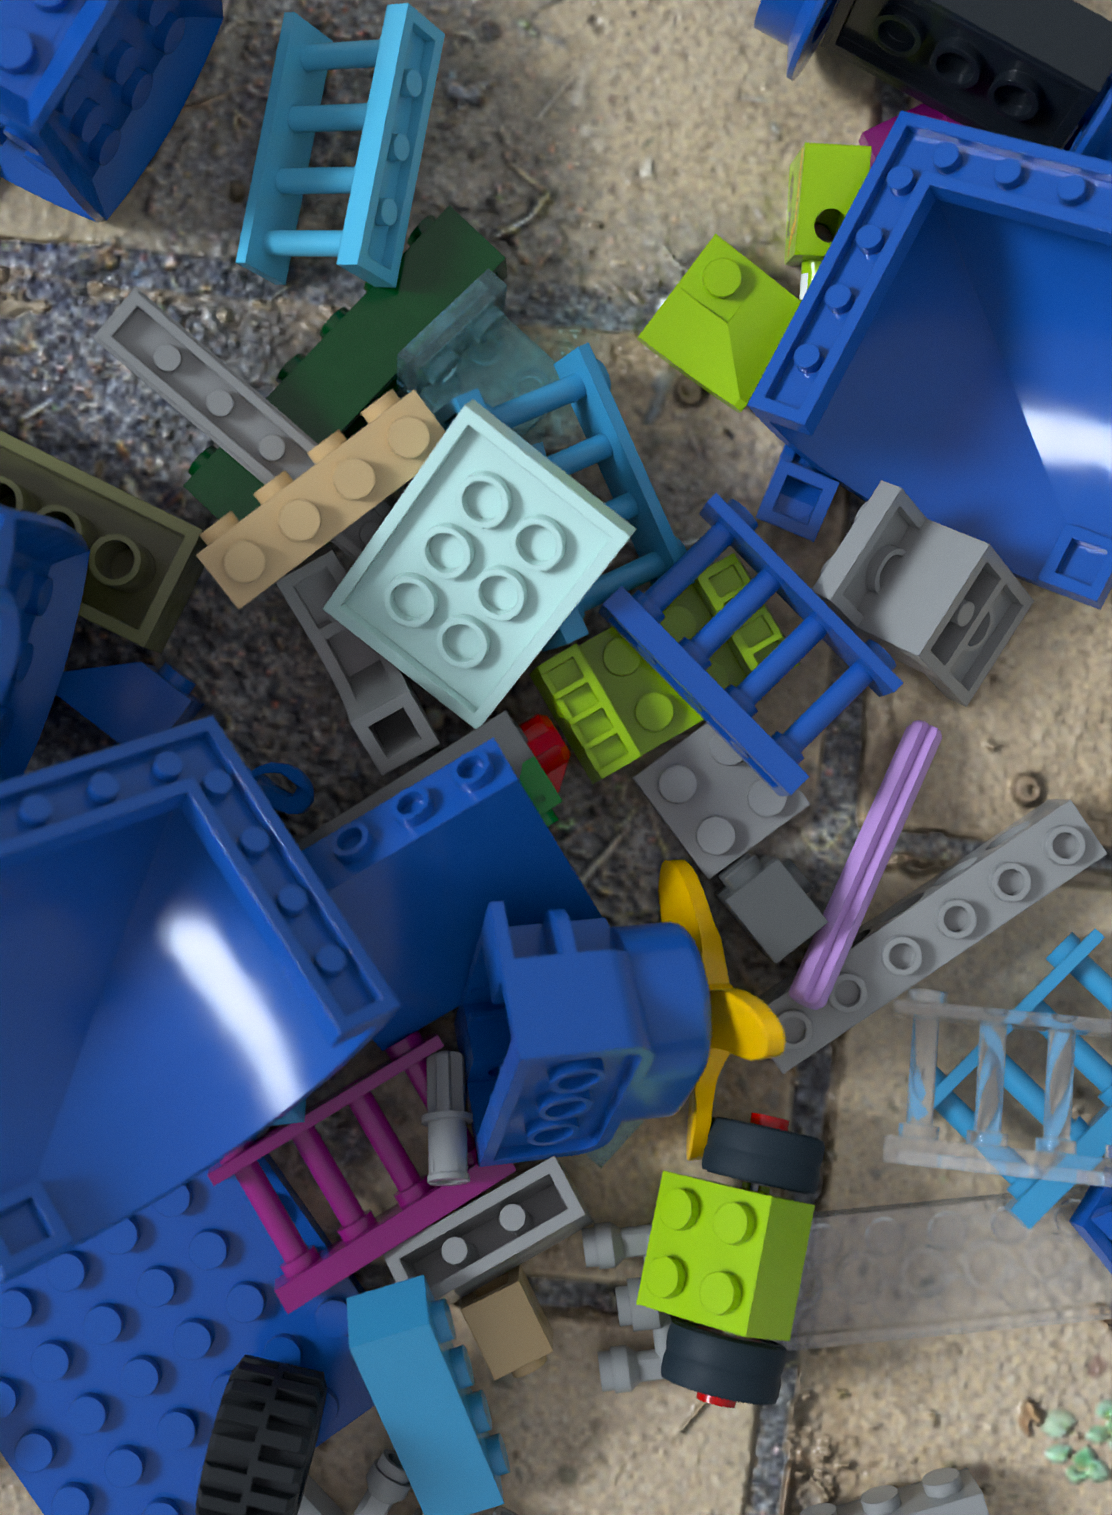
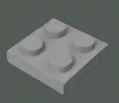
(714, 800)

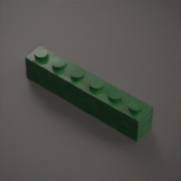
(357, 352)

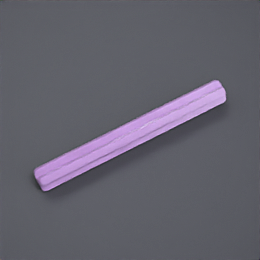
(865, 865)

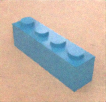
(426, 1397)

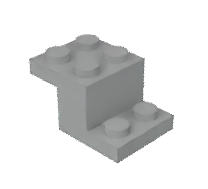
(923, 593)

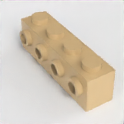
(323, 501)

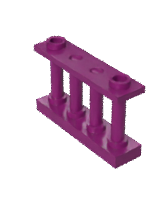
(361, 1233)

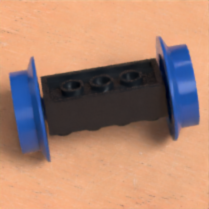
(988, 64)

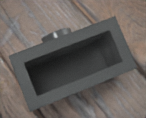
(770, 903)

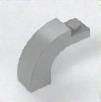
(373, 690)

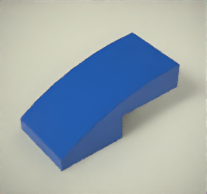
(797, 496)

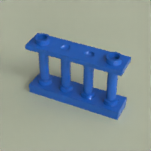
(731, 709)

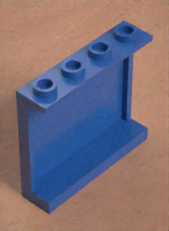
(427, 866)

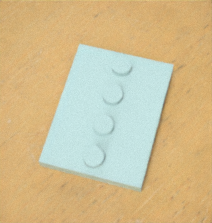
(477, 565)

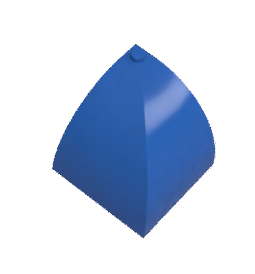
(966, 348)
(156, 982)

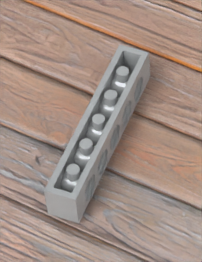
(940, 923)

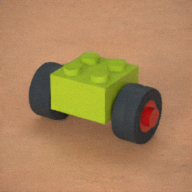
(732, 1260)

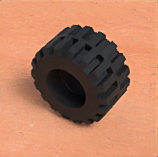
(262, 1440)

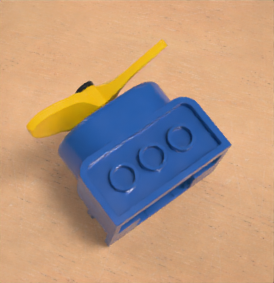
(601, 1026)

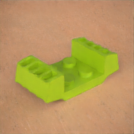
(618, 705)

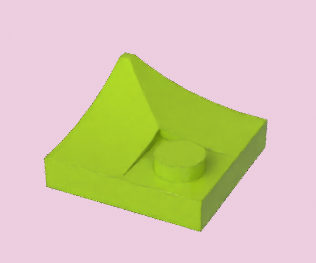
(721, 323)

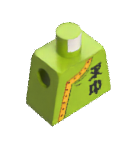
(820, 192)

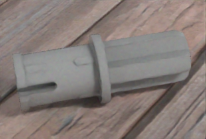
(447, 1119)

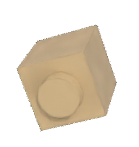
(509, 1325)

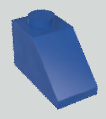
(131, 698)

